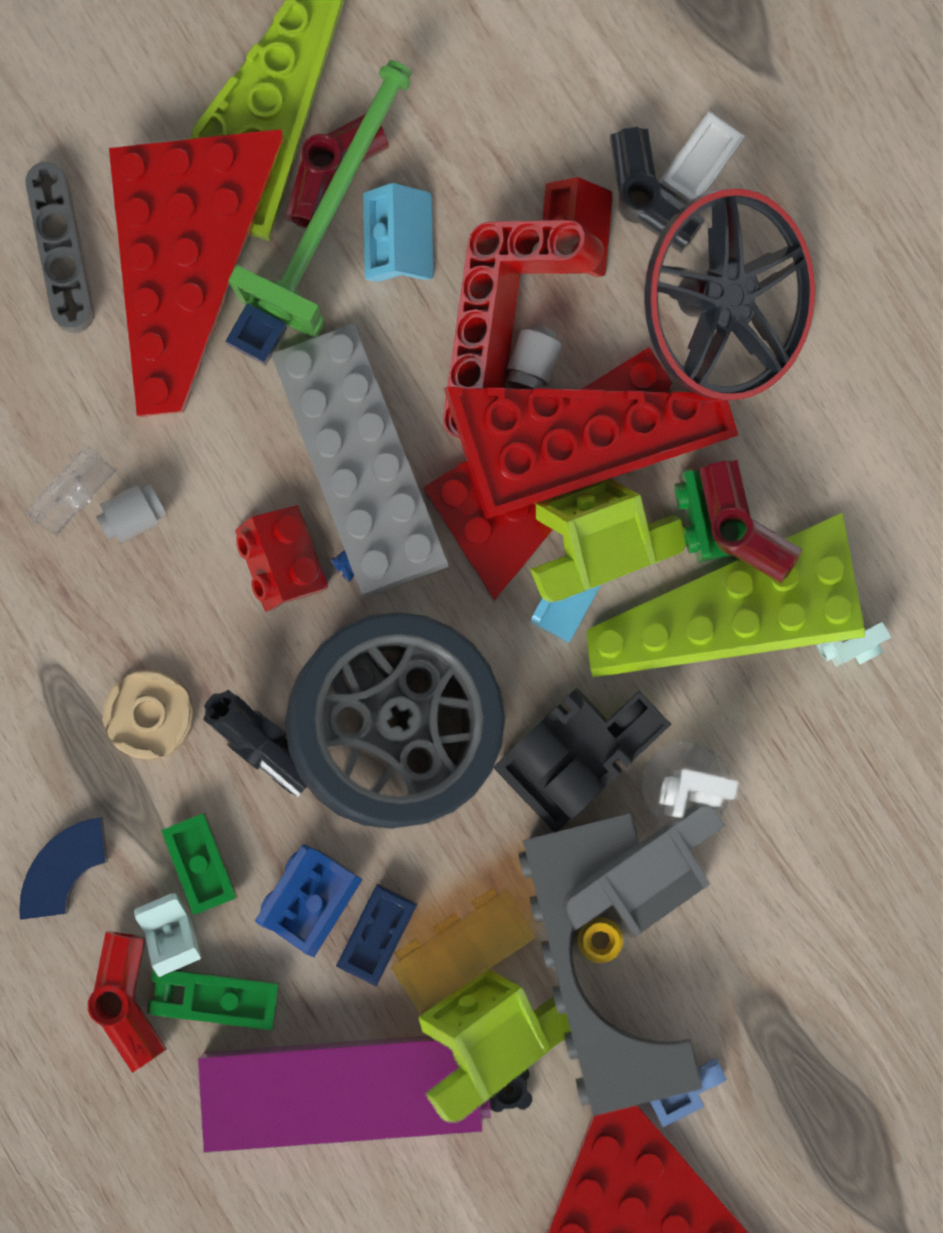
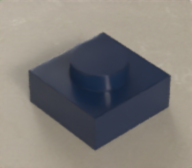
(256, 334)

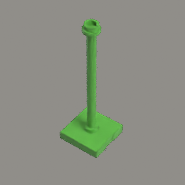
(281, 297)

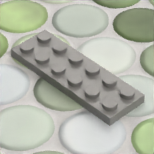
(359, 461)

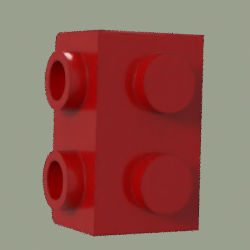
(280, 557)

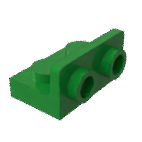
(699, 534)

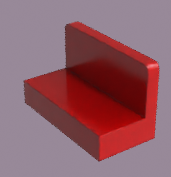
(584, 203)

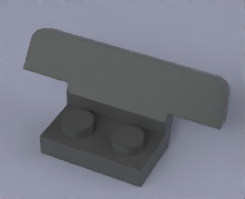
(650, 876)

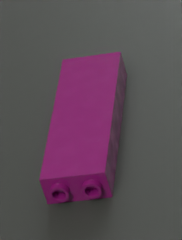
(326, 1093)

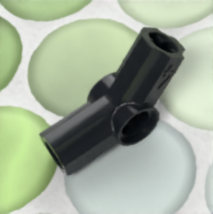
(636, 172)
(253, 738)

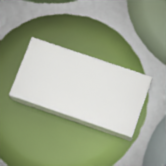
(701, 159)

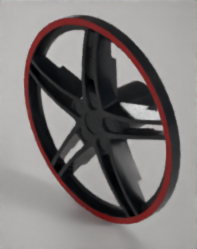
(727, 294)

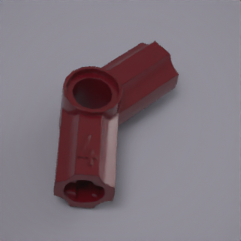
(313, 180)
(728, 503)

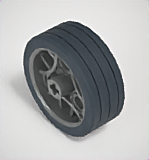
(439, 655)

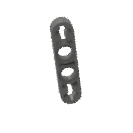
(55, 248)

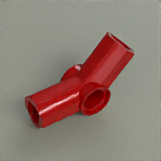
(119, 973)

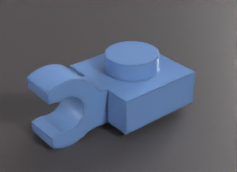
(681, 1105)

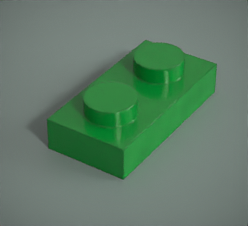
(199, 863)

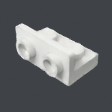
(702, 789)

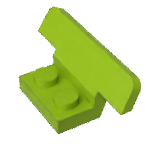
(602, 538)
(491, 1039)

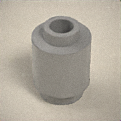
(533, 358)
(130, 513)

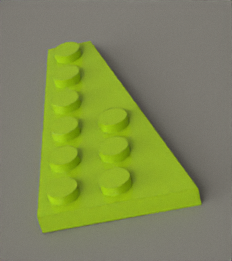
(276, 92)
(739, 611)

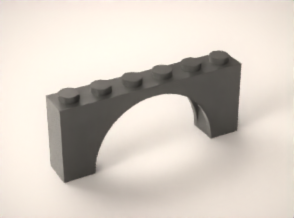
(614, 1065)

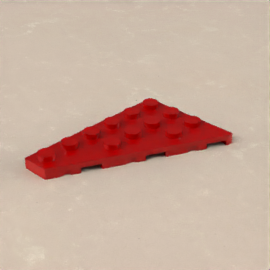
(180, 236)
(635, 1183)

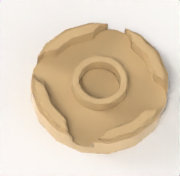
(148, 714)

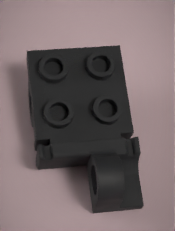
(574, 754)

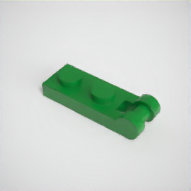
(216, 999)

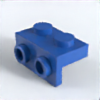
(308, 899)

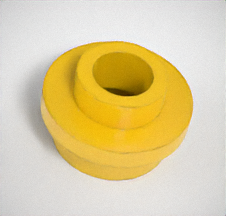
(614, 944)

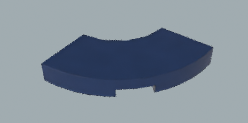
(59, 867)

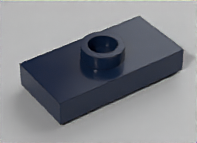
(376, 935)

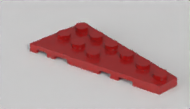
(559, 440)
(506, 542)

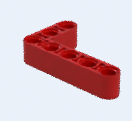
(503, 272)

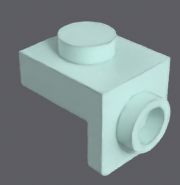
(861, 648)
(168, 934)

